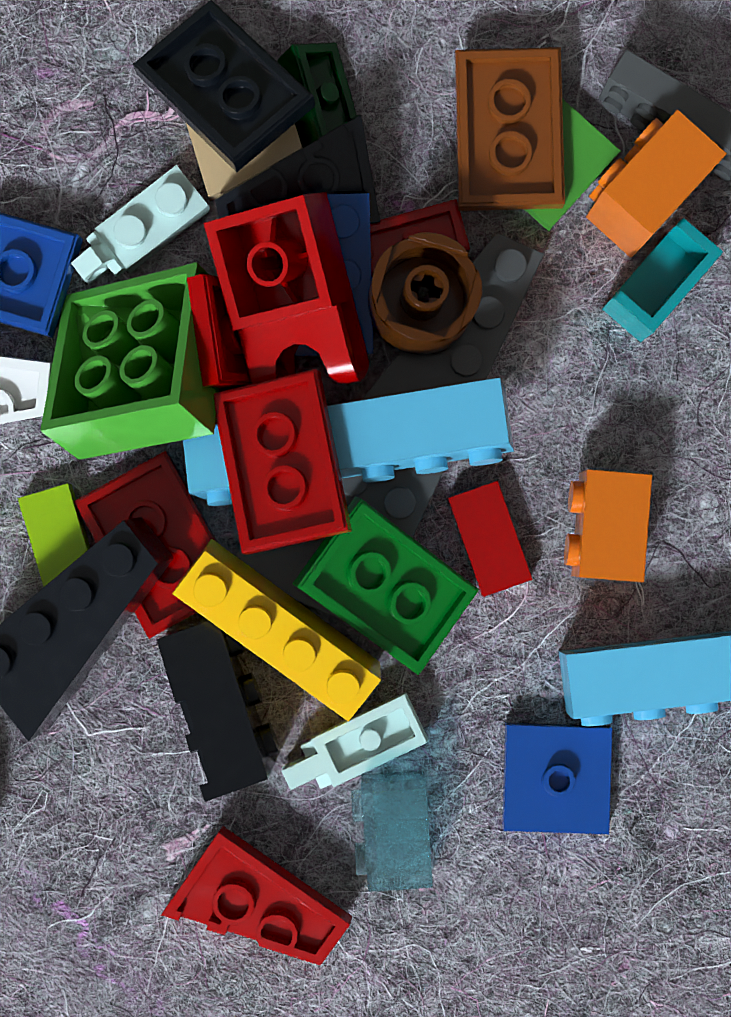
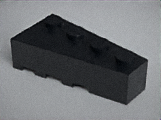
(72, 622)

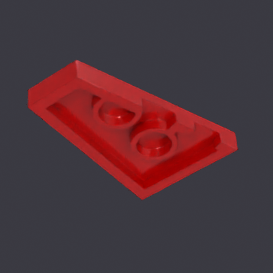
(257, 898)

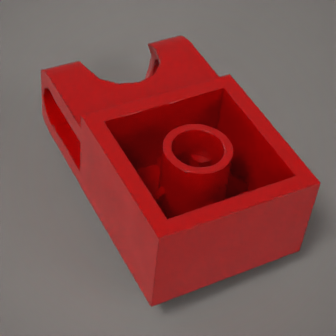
(289, 304)

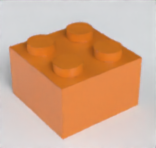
(659, 176)

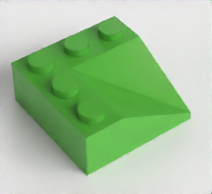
(128, 368)

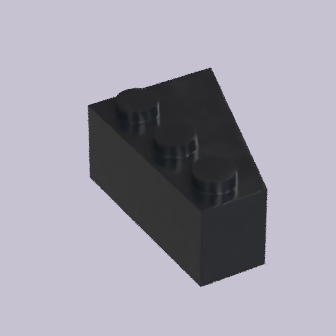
(219, 708)

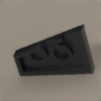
(329, 164)

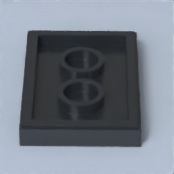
(224, 85)

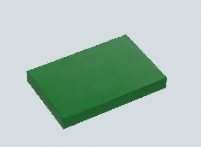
(387, 586)

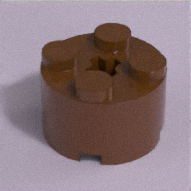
(453, 288)

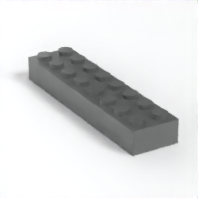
(649, 93)

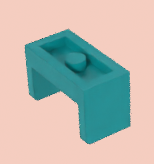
(662, 280)

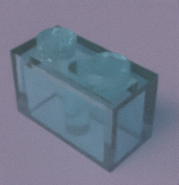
(395, 831)

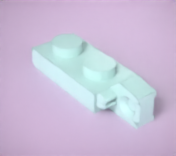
(142, 227)
(358, 745)

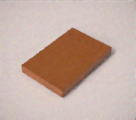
(509, 129)

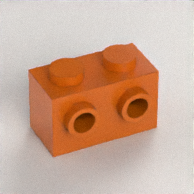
(609, 525)

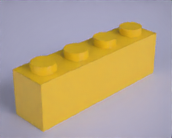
(279, 630)

